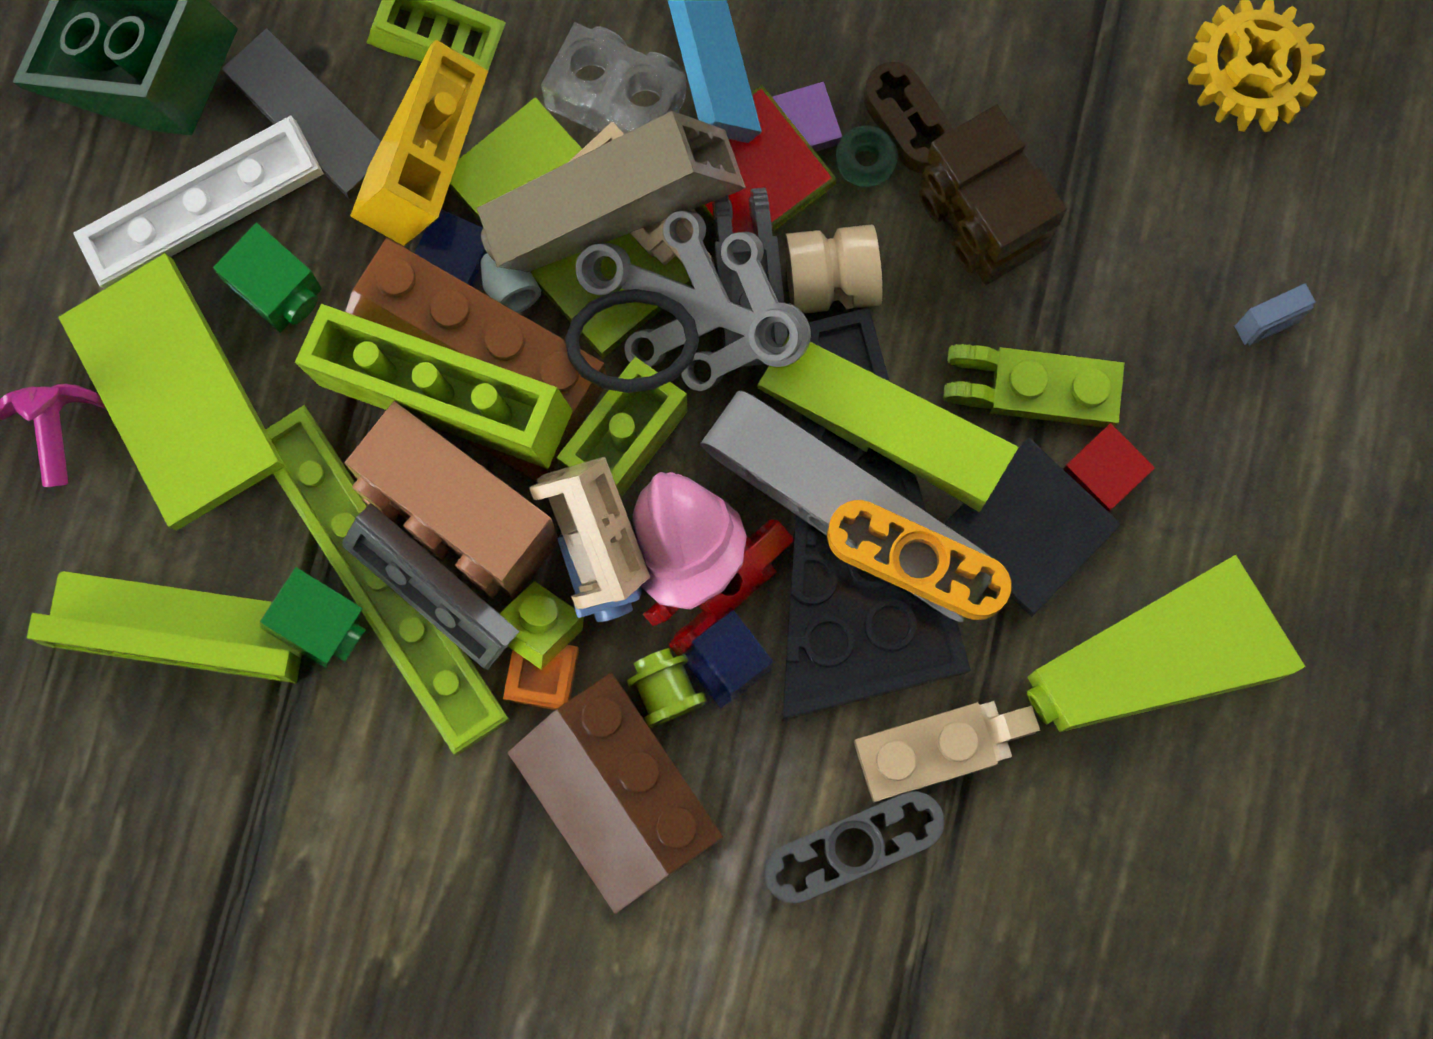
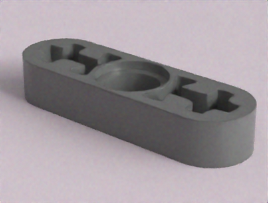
(891, 812)

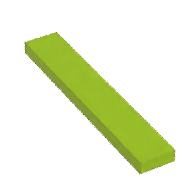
(428, 660)

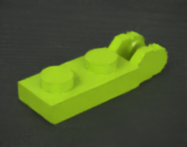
(1040, 385)

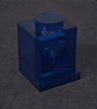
(728, 659)

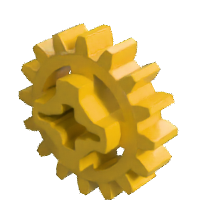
(1256, 68)

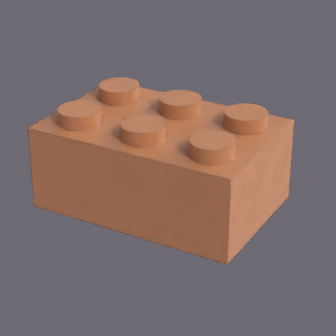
(451, 503)

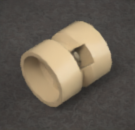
(834, 269)

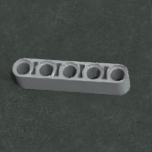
(818, 480)

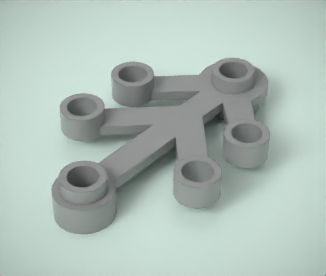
(704, 302)

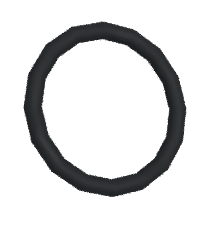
(637, 384)

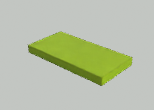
(520, 152)
(171, 392)

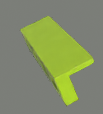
(163, 627)

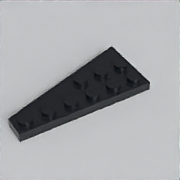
(845, 626)

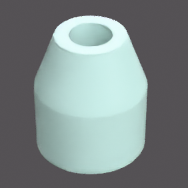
(509, 287)

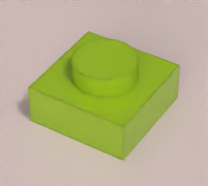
(543, 624)

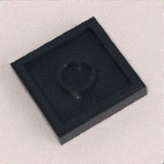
(1036, 526)

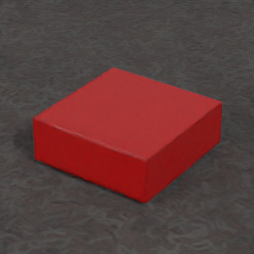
(1109, 467)

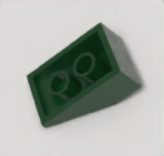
(129, 59)

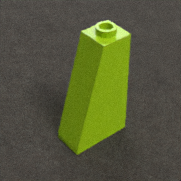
(1177, 650)

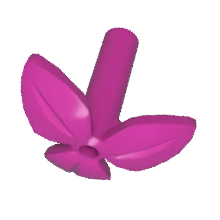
(44, 407)

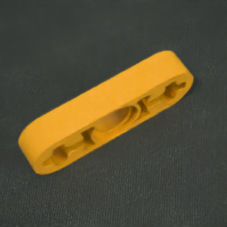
(957, 594)

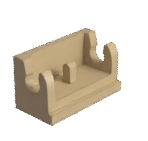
(594, 531)

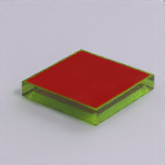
(780, 163)

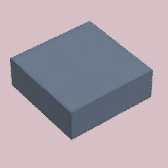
(1275, 315)

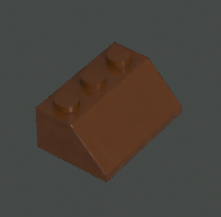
(614, 793)

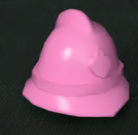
(687, 540)

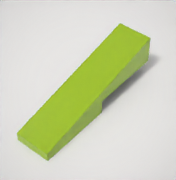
(893, 423)

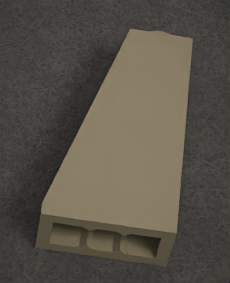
(611, 192)

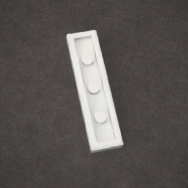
(199, 202)

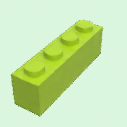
(435, 385)

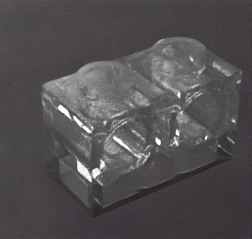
(608, 97)

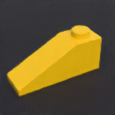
(421, 146)

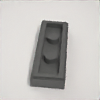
(285, 87)
(428, 586)

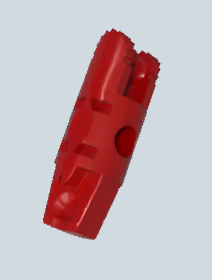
(759, 552)

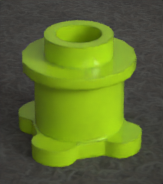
(665, 687)

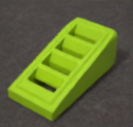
(414, 46)

